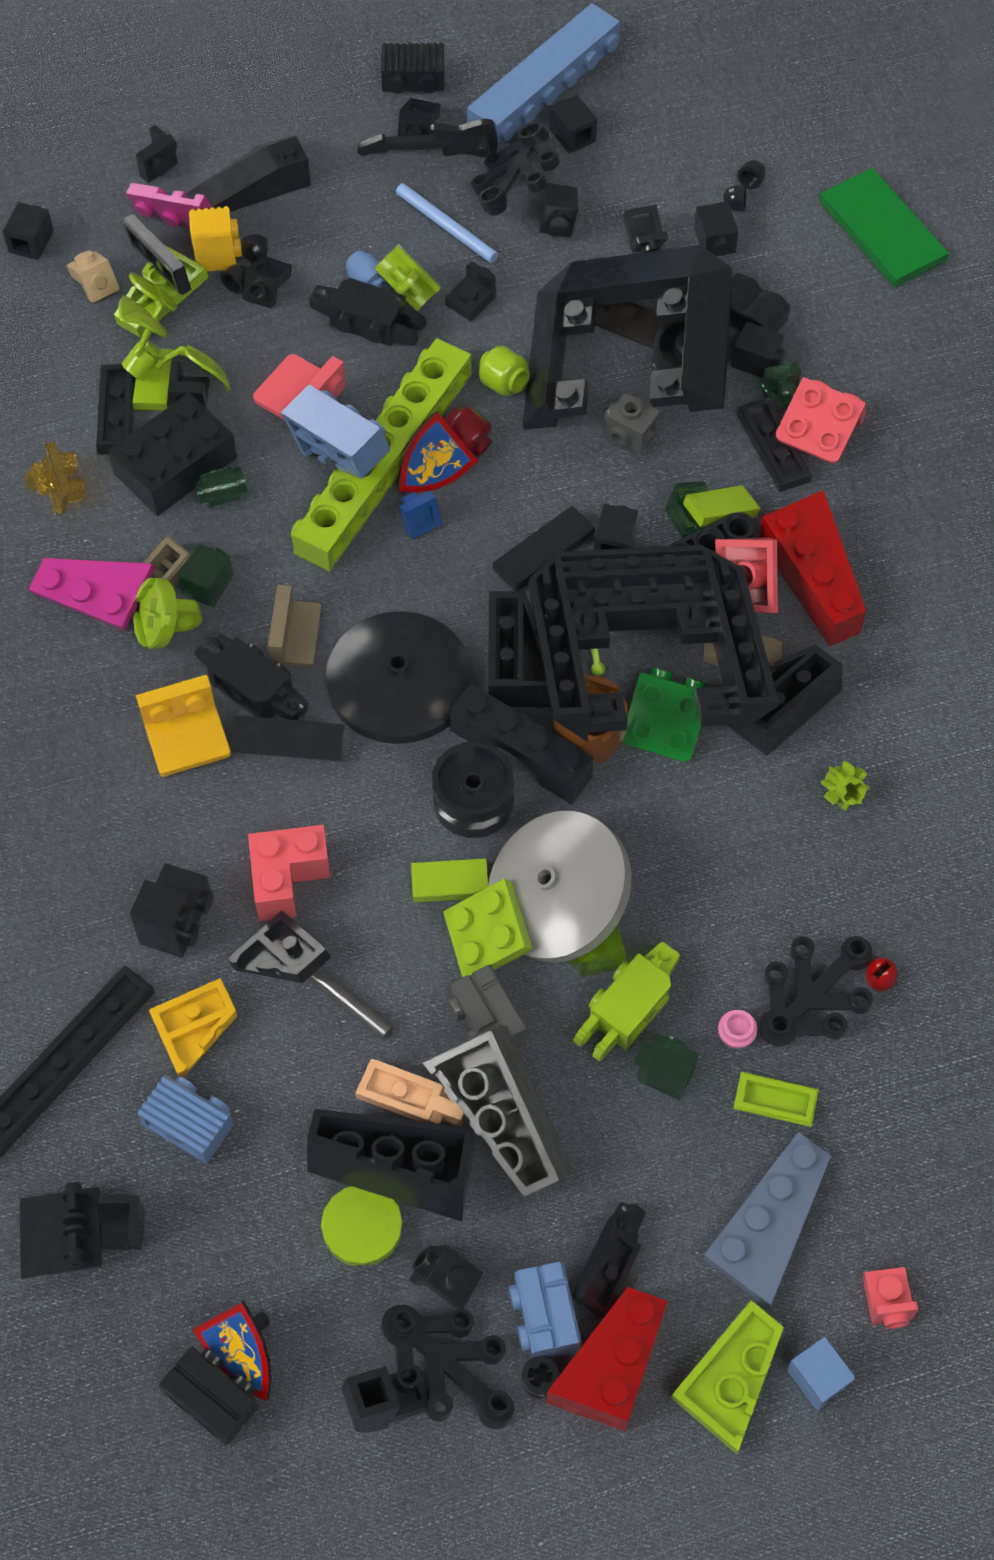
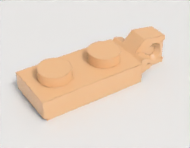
(408, 1095)

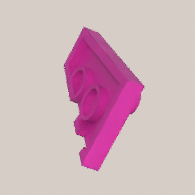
(171, 209)
(93, 587)

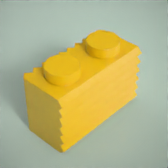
(215, 238)

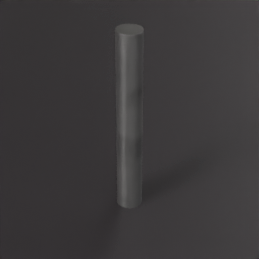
(351, 1003)

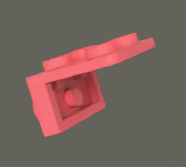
(293, 377)
(821, 420)

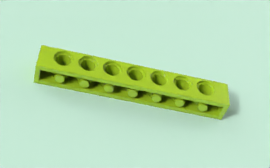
(427, 389)

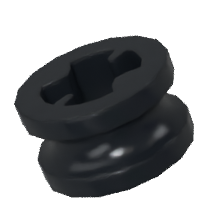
(534, 1365)

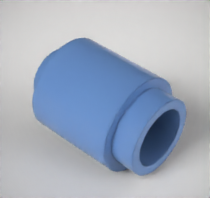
(362, 268)

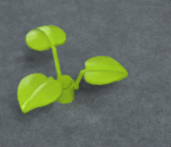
(145, 353)

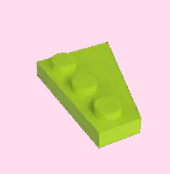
(196, 274)
(730, 1376)

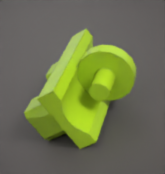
(407, 277)

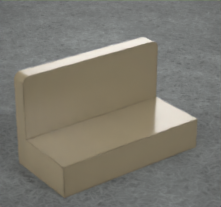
(293, 630)

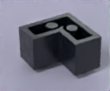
(170, 909)

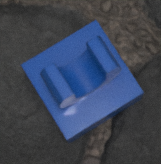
(420, 513)

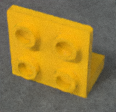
(183, 725)

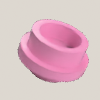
(737, 1029)

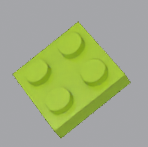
(488, 928)

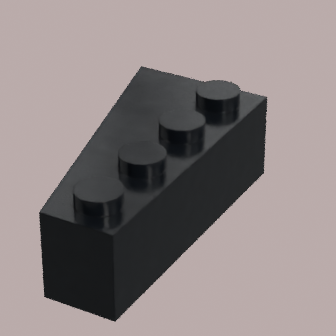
(394, 1158)

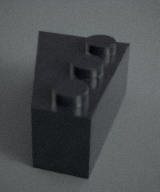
(803, 687)

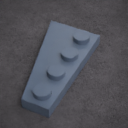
(766, 1227)

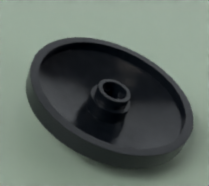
(397, 676)

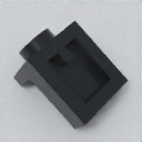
(417, 117)
(264, 279)
(473, 292)

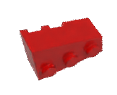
(612, 1362)

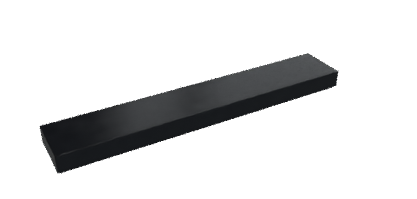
(70, 1053)

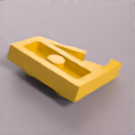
(193, 1023)

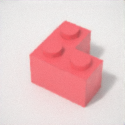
(281, 860)

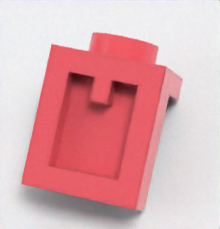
(889, 1297)

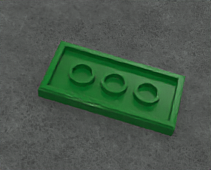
(883, 227)

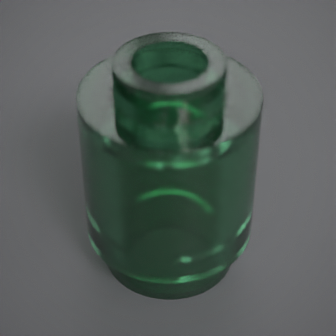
(220, 487)

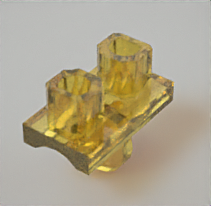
(51, 479)

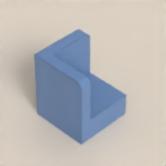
(820, 1373)

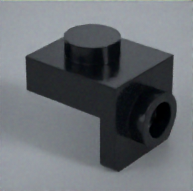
(158, 156)
(644, 229)
(446, 1274)

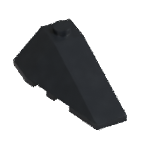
(258, 176)

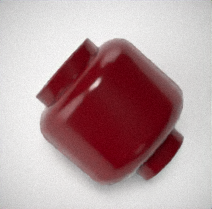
(471, 428)

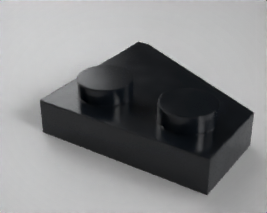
(280, 952)

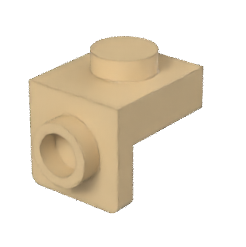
(94, 274)

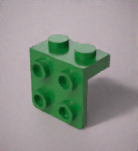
(664, 715)

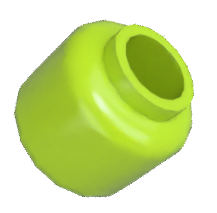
(503, 371)

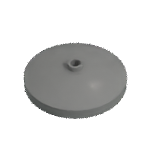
(568, 882)

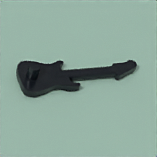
(472, 138)

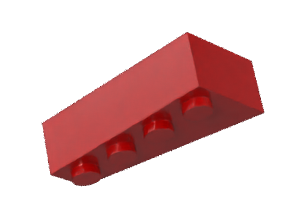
(816, 566)

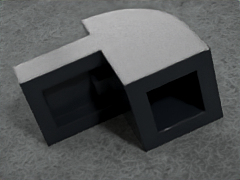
(376, 1401)

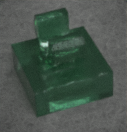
(781, 382)

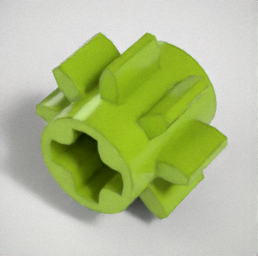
(845, 785)

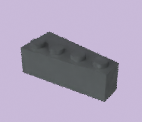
(503, 1107)

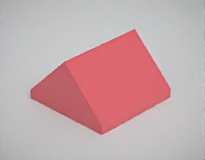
(759, 563)

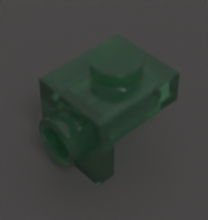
(677, 511)

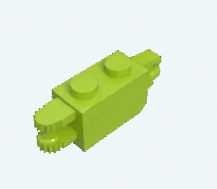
(630, 1001)

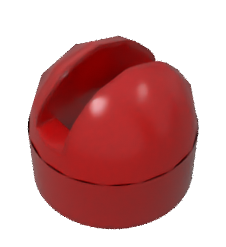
(886, 980)

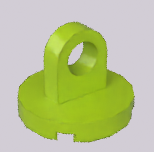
(162, 614)

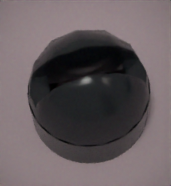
(751, 174)
(736, 197)
(254, 247)
(234, 278)

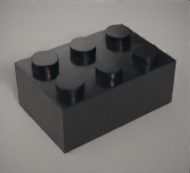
(170, 451)

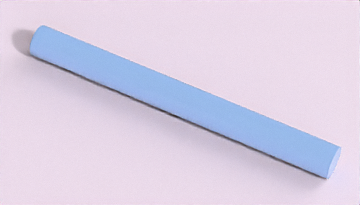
(447, 223)

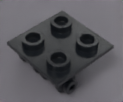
(60, 1232)

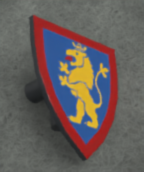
(434, 457)
(240, 1344)

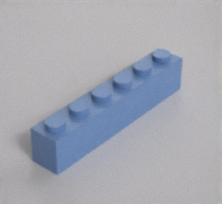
(547, 72)

